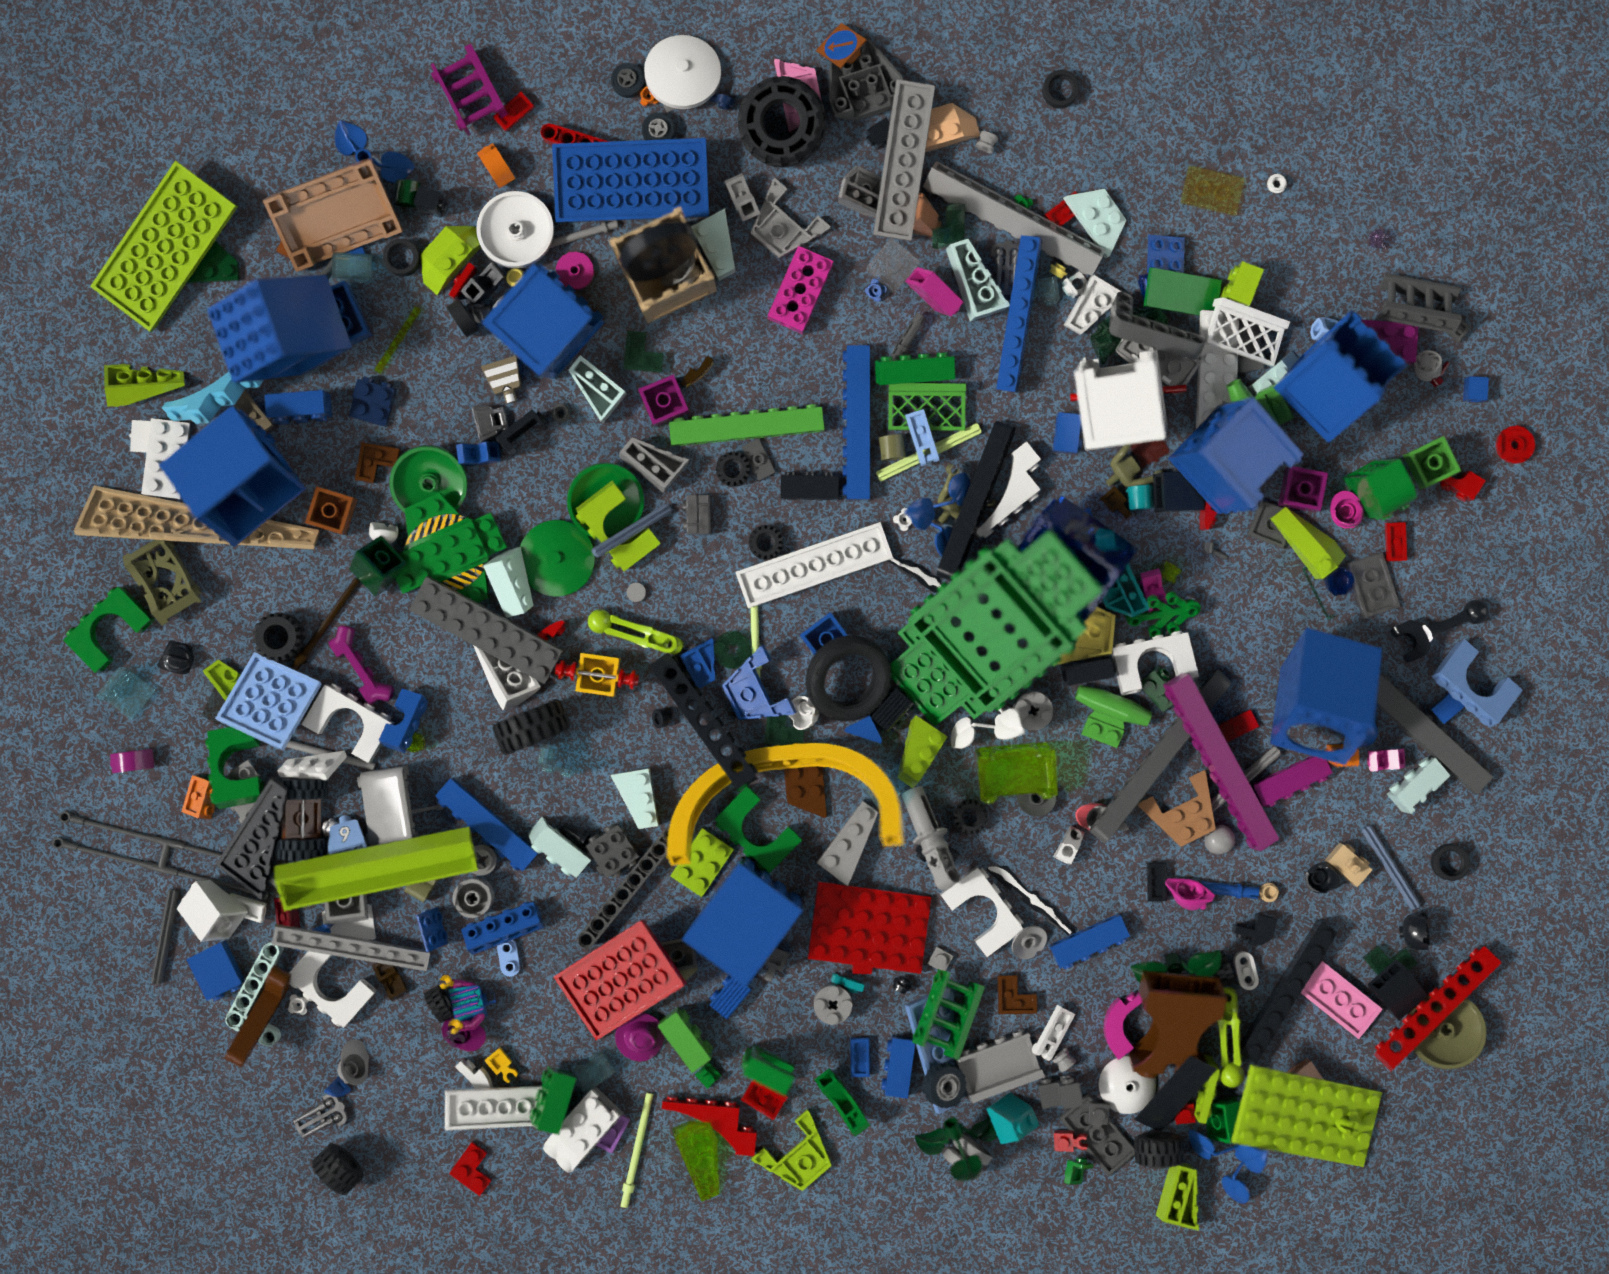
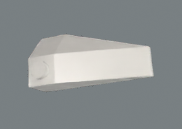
(507, 683)

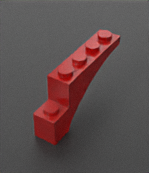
(722, 1117)

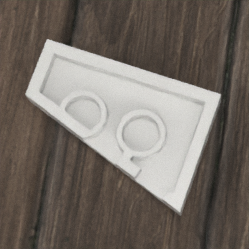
(1092, 303)
(313, 766)

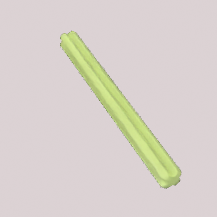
(941, 446)

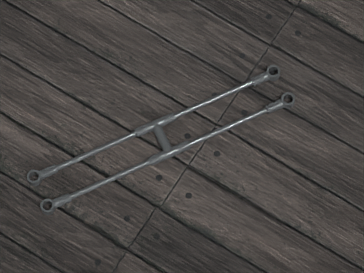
(161, 866)

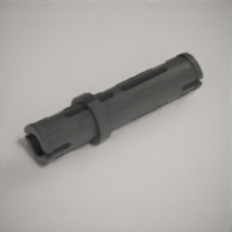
(908, 336)

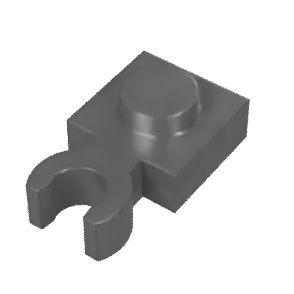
(1098, 1115)

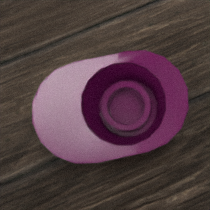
(473, 1038)

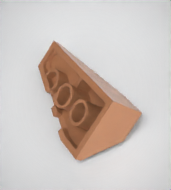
(925, 218)

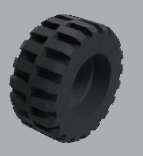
(531, 726)

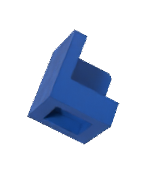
(1475, 389)

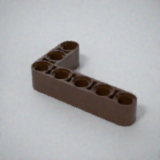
(275, 989)

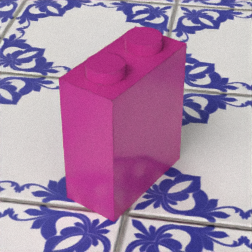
(934, 291)

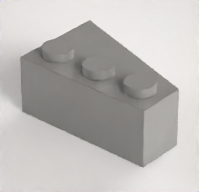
(652, 463)

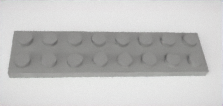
(903, 160)

